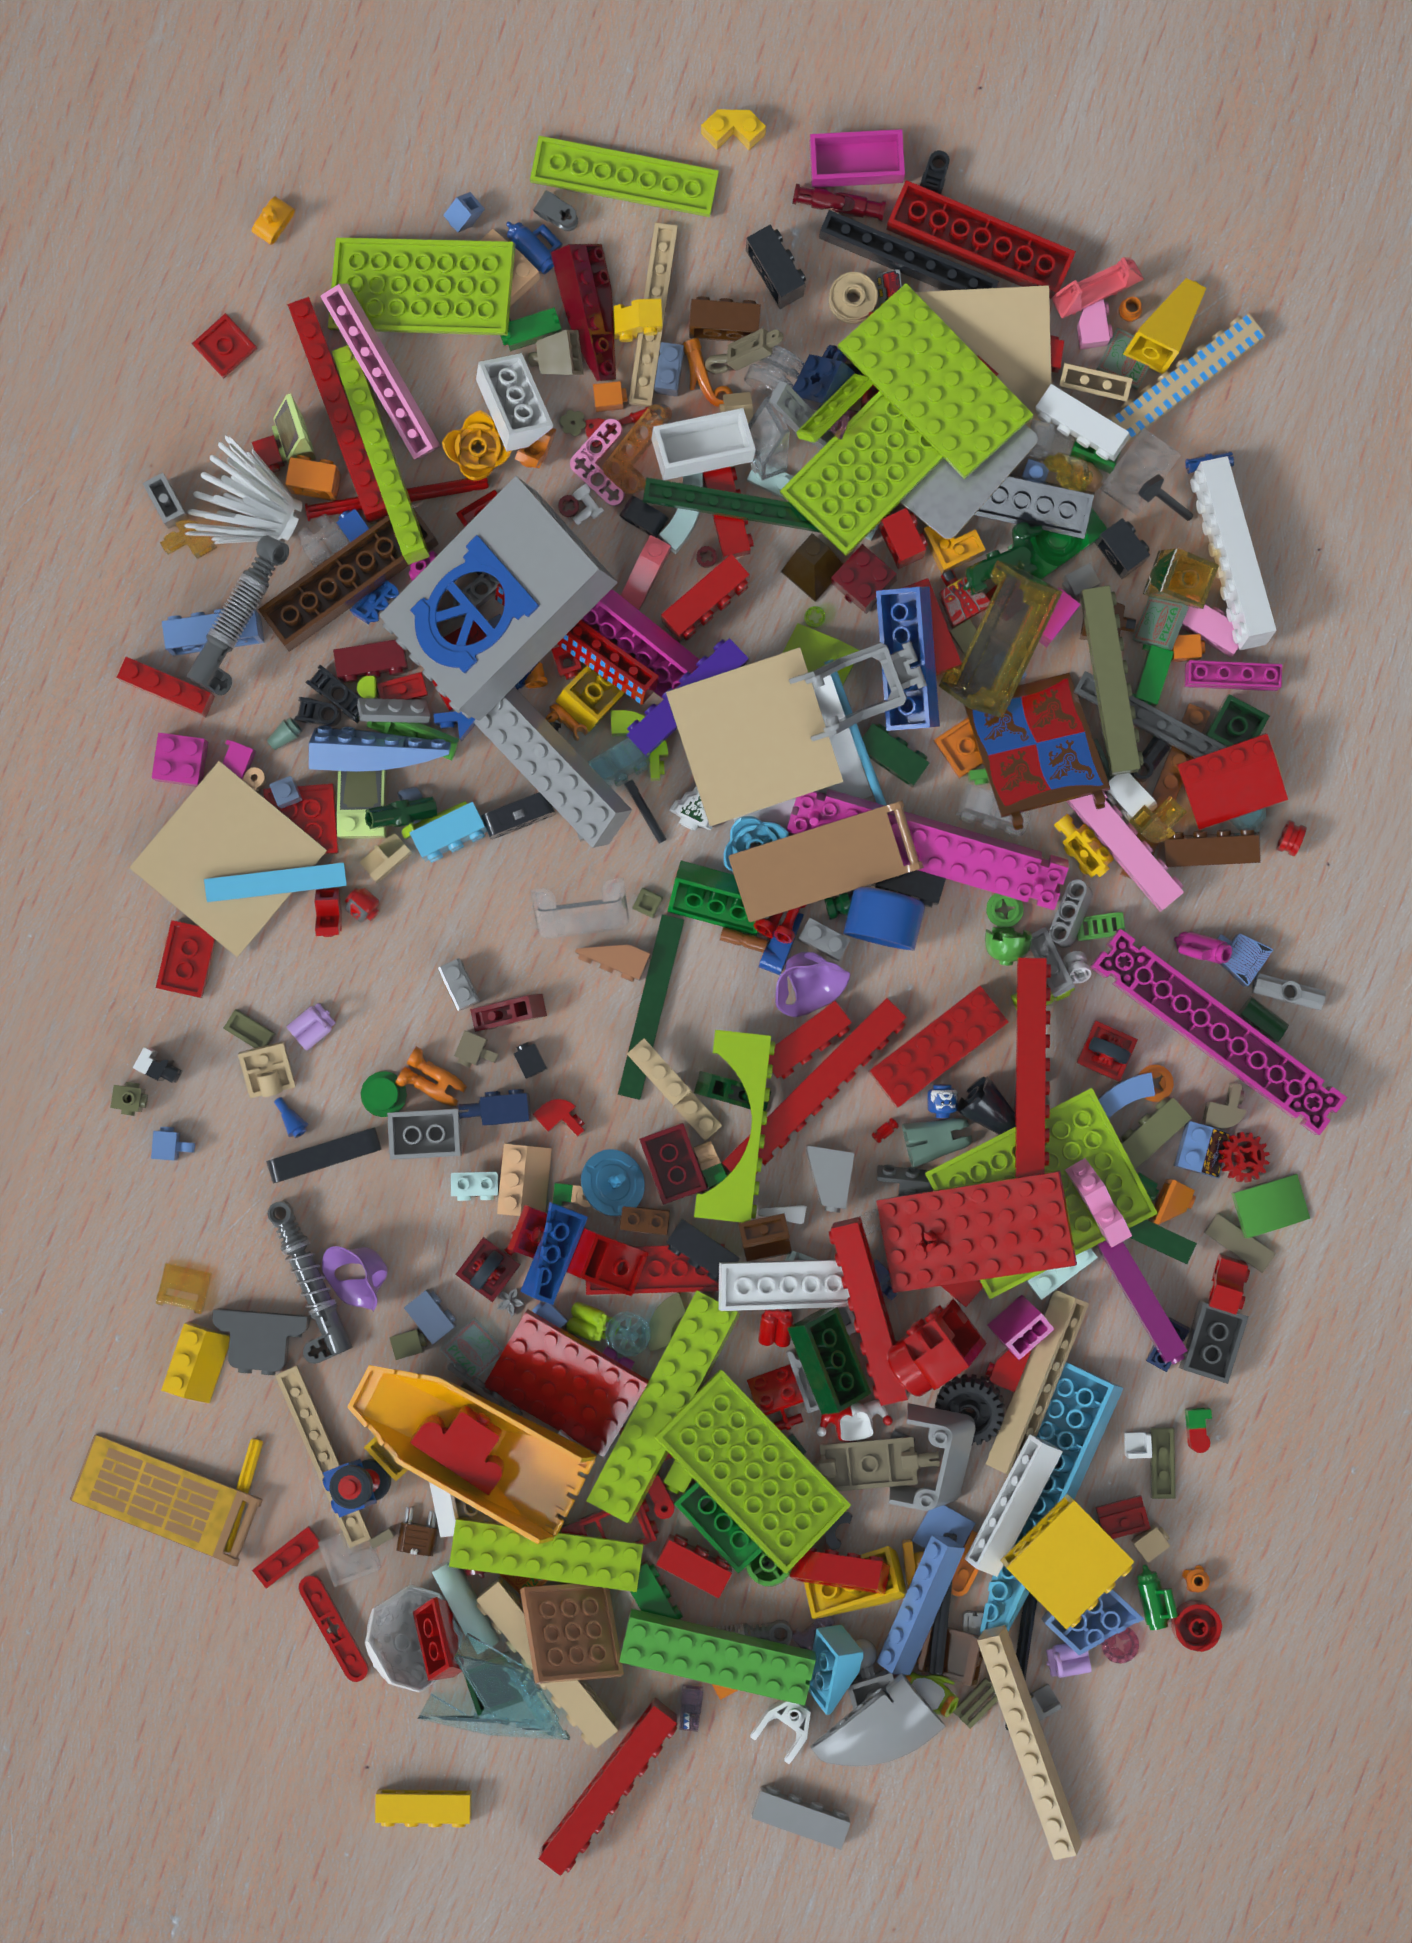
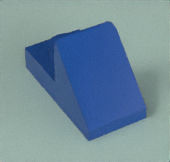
(448, 719)

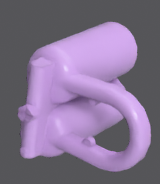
(311, 1026)
(1066, 1662)

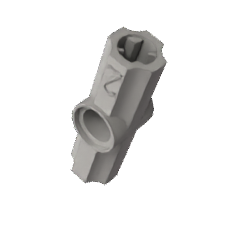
(1303, 995)

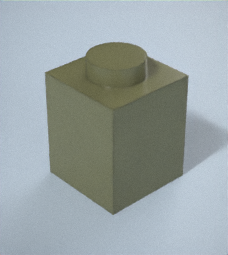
(408, 1343)

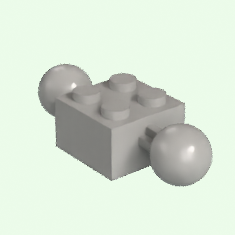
(869, 1681)

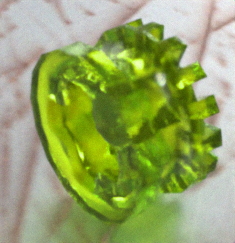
(818, 610)

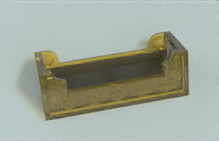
(1003, 641)

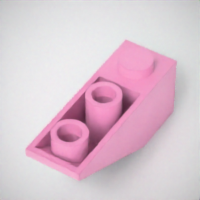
(1093, 326)

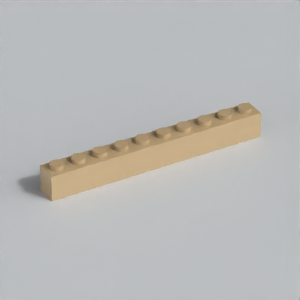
(1029, 1742)

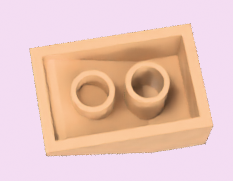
(524, 273)

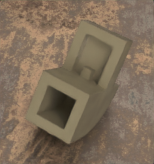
(1225, 1115)

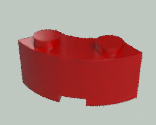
(1228, 1284)

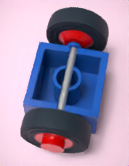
(356, 1485)

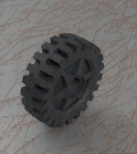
(978, 1395)

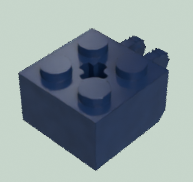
(822, 377)

